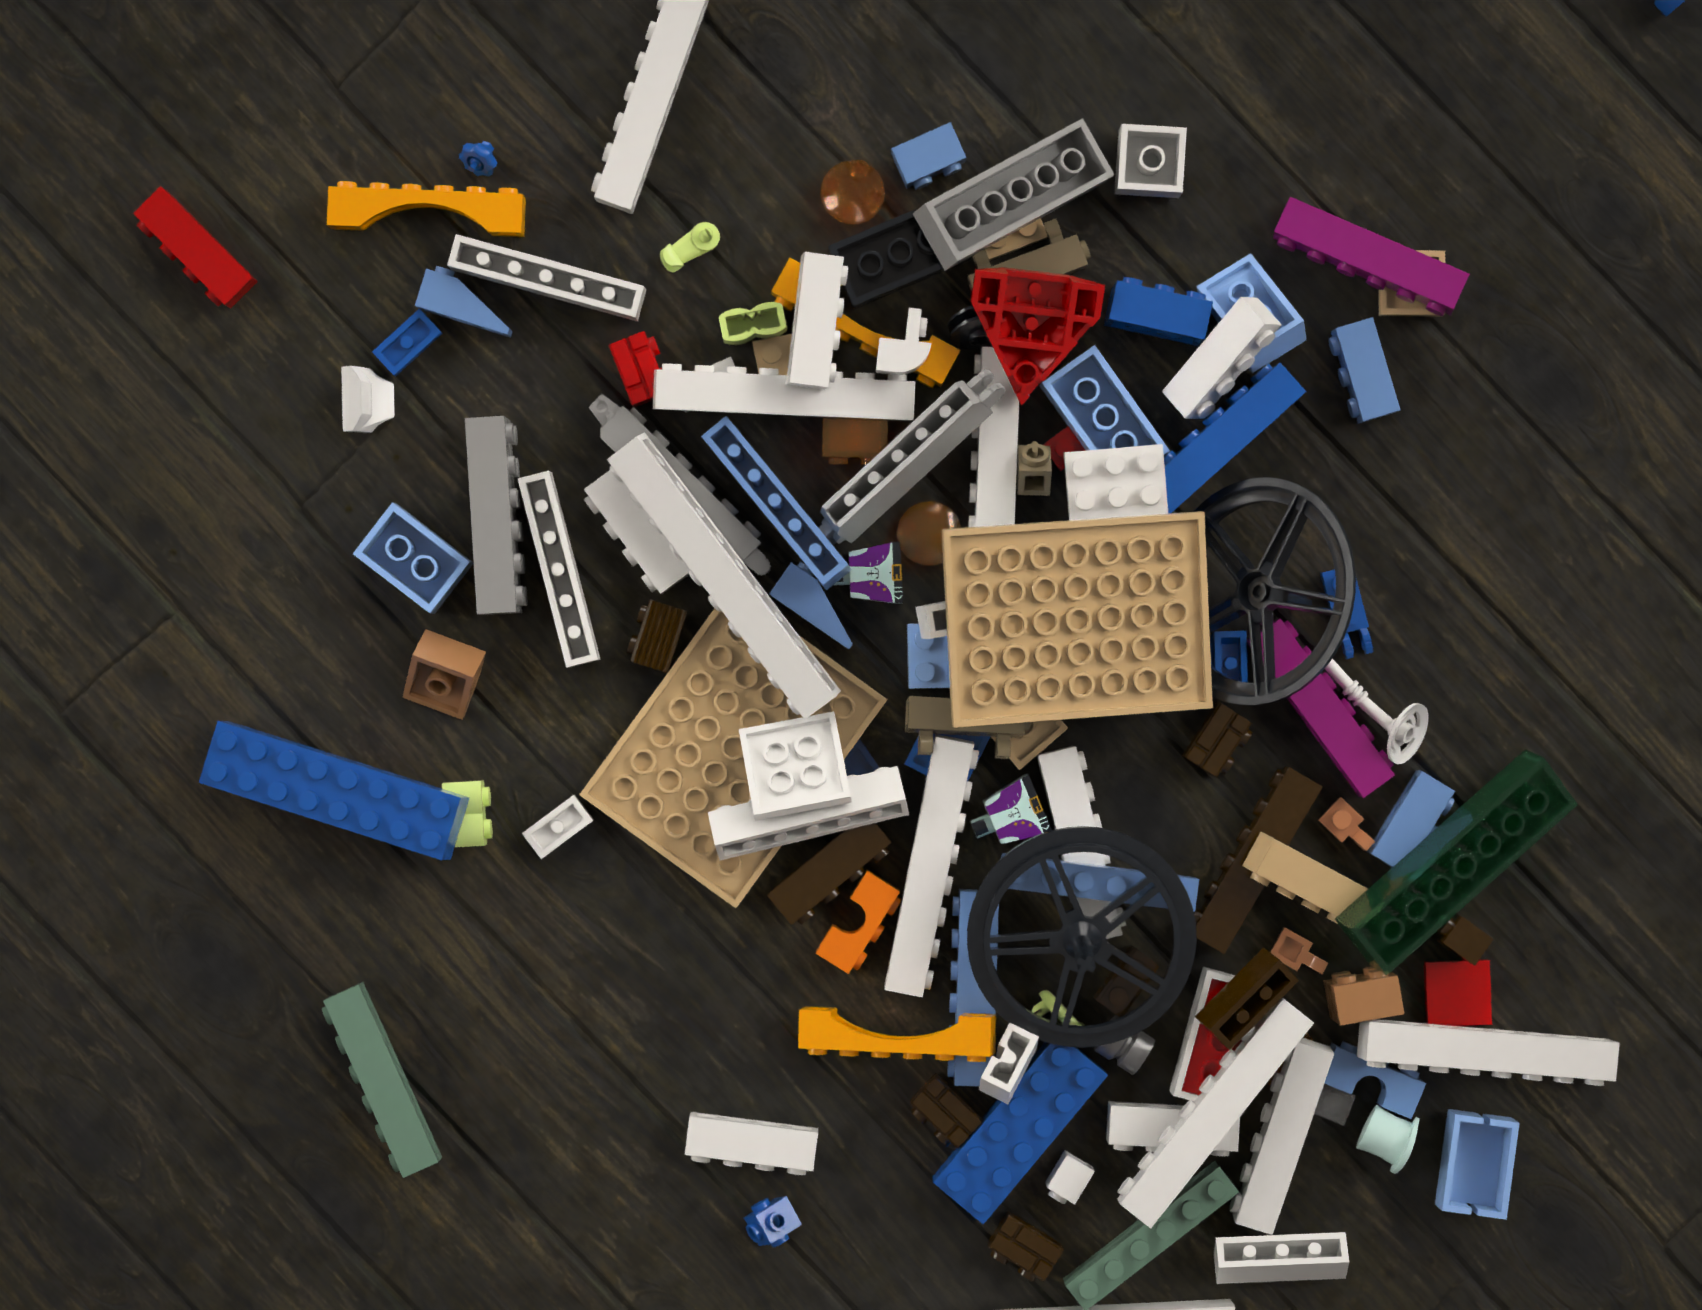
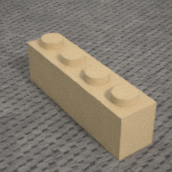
(1301, 876)

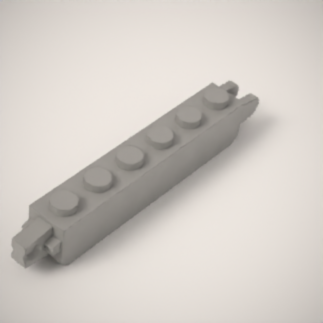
(622, 426)
(909, 457)

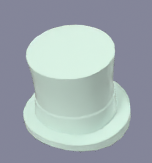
(1388, 1137)

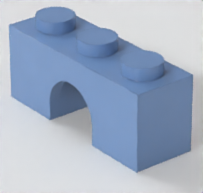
(1399, 1089)

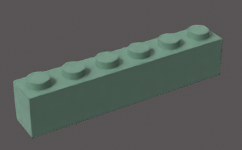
(382, 1080)
(1142, 1244)

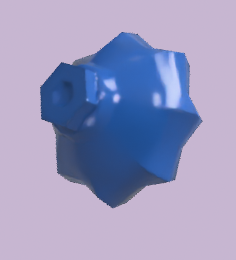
(478, 158)

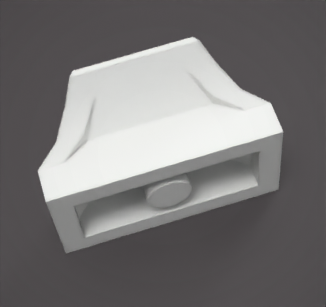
(365, 399)

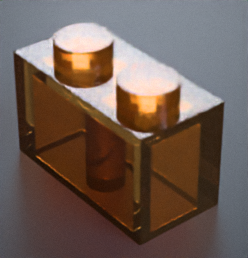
(853, 439)

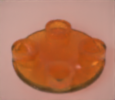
(852, 192)
(922, 534)

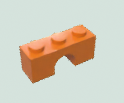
(846, 947)

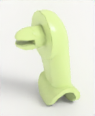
(695, 243)
(1047, 1005)

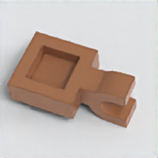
(1343, 822)
(1294, 951)

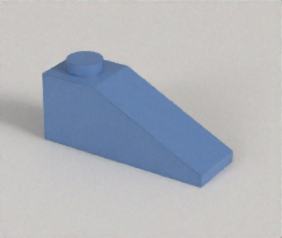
(451, 299)
(806, 597)

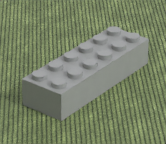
(1013, 194)
(494, 515)

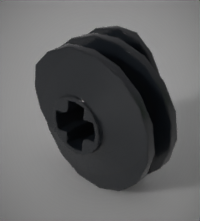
(967, 330)

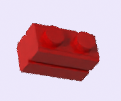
(636, 365)

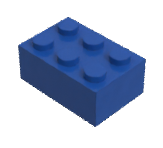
(1158, 311)

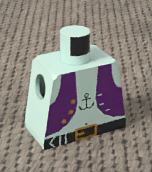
(875, 574)
(1012, 813)

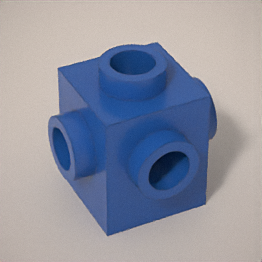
(771, 1221)

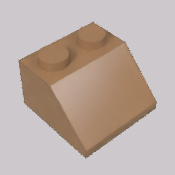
(443, 674)

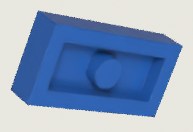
(407, 342)

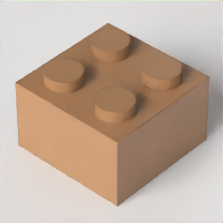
(1363, 996)

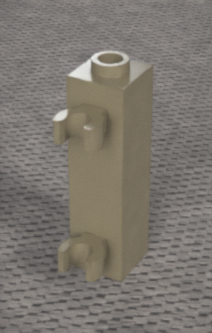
(1058, 257)
(933, 716)

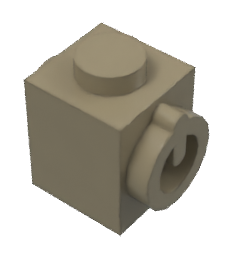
(1034, 469)

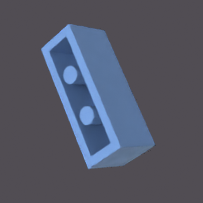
(1364, 370)
(1412, 818)

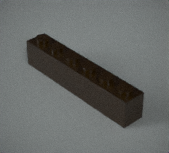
(1235, 892)

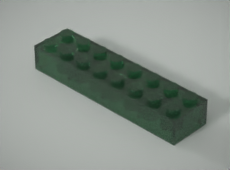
(1456, 861)

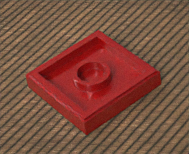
(1457, 993)

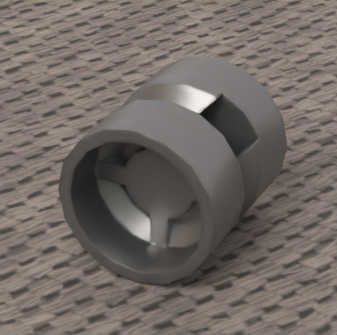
(1129, 1051)

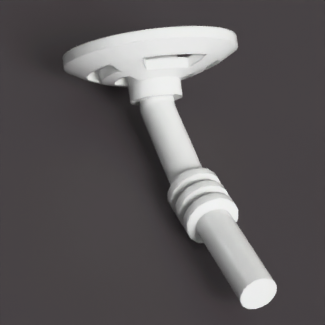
(1398, 729)

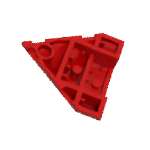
(1033, 319)

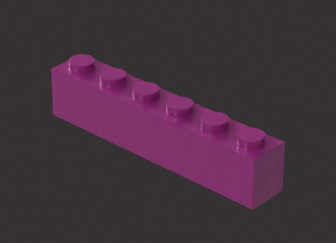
(1370, 256)
(1330, 718)

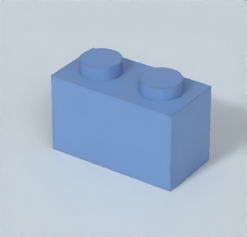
(929, 156)

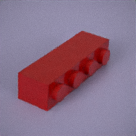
(195, 247)

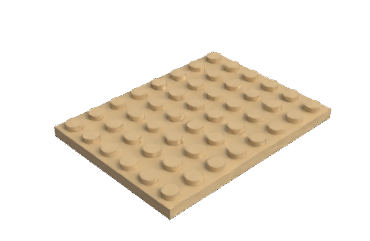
(1077, 618)
(688, 754)

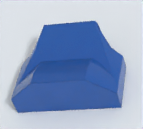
(1230, 653)

